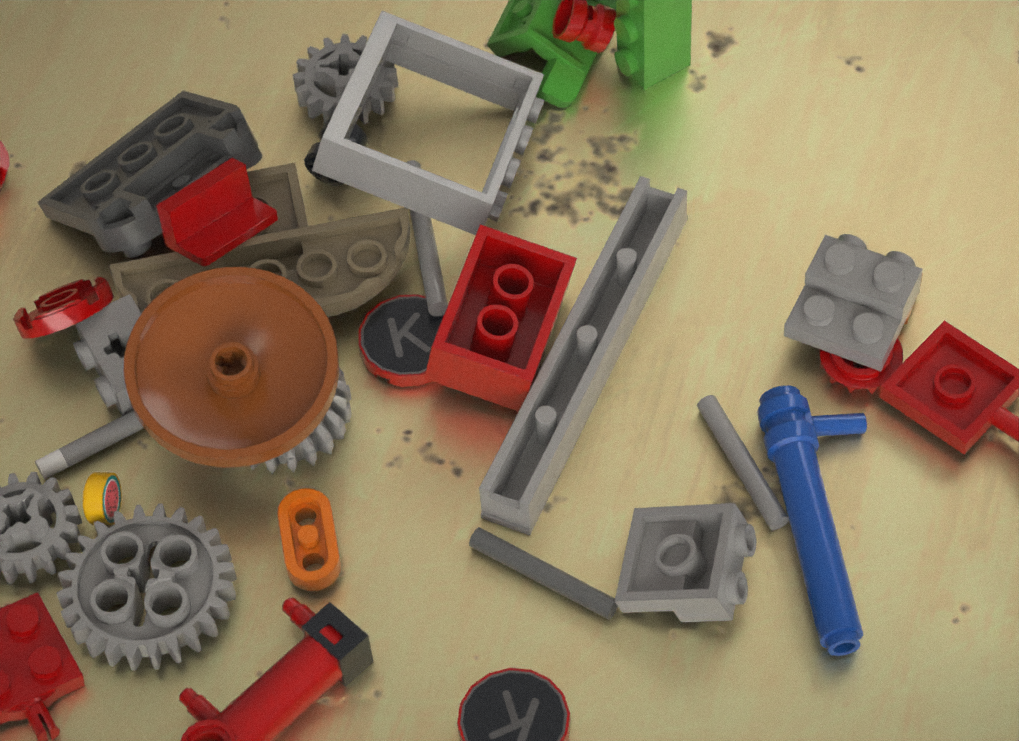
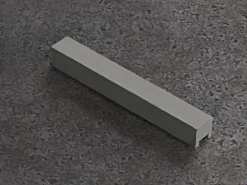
(582, 358)

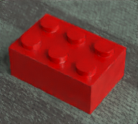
(500, 318)

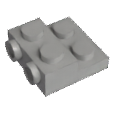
(854, 300)
(686, 561)

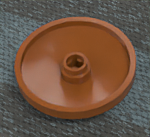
(231, 367)

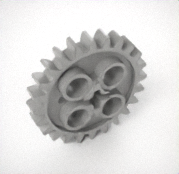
(98, 583)

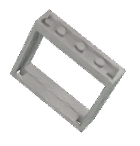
(453, 65)

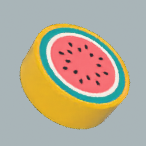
(102, 497)

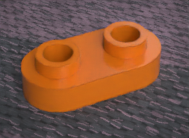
(311, 542)

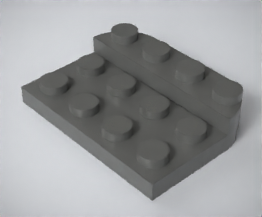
(160, 156)

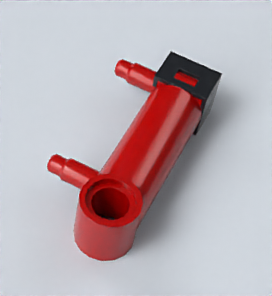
(328, 653)

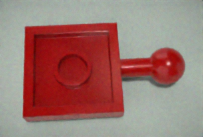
(955, 388)

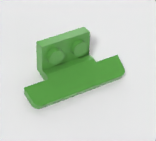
(529, 25)

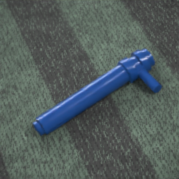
(793, 446)

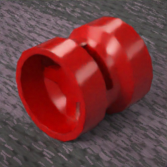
(584, 23)

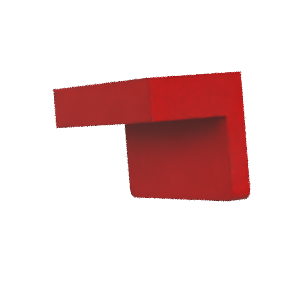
(214, 214)

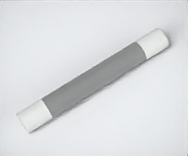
(88, 445)

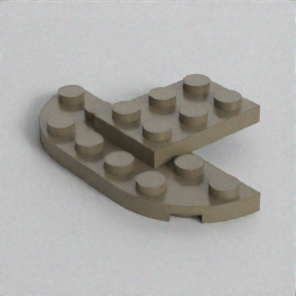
(332, 261)

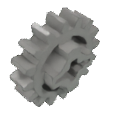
(327, 72)
(25, 524)

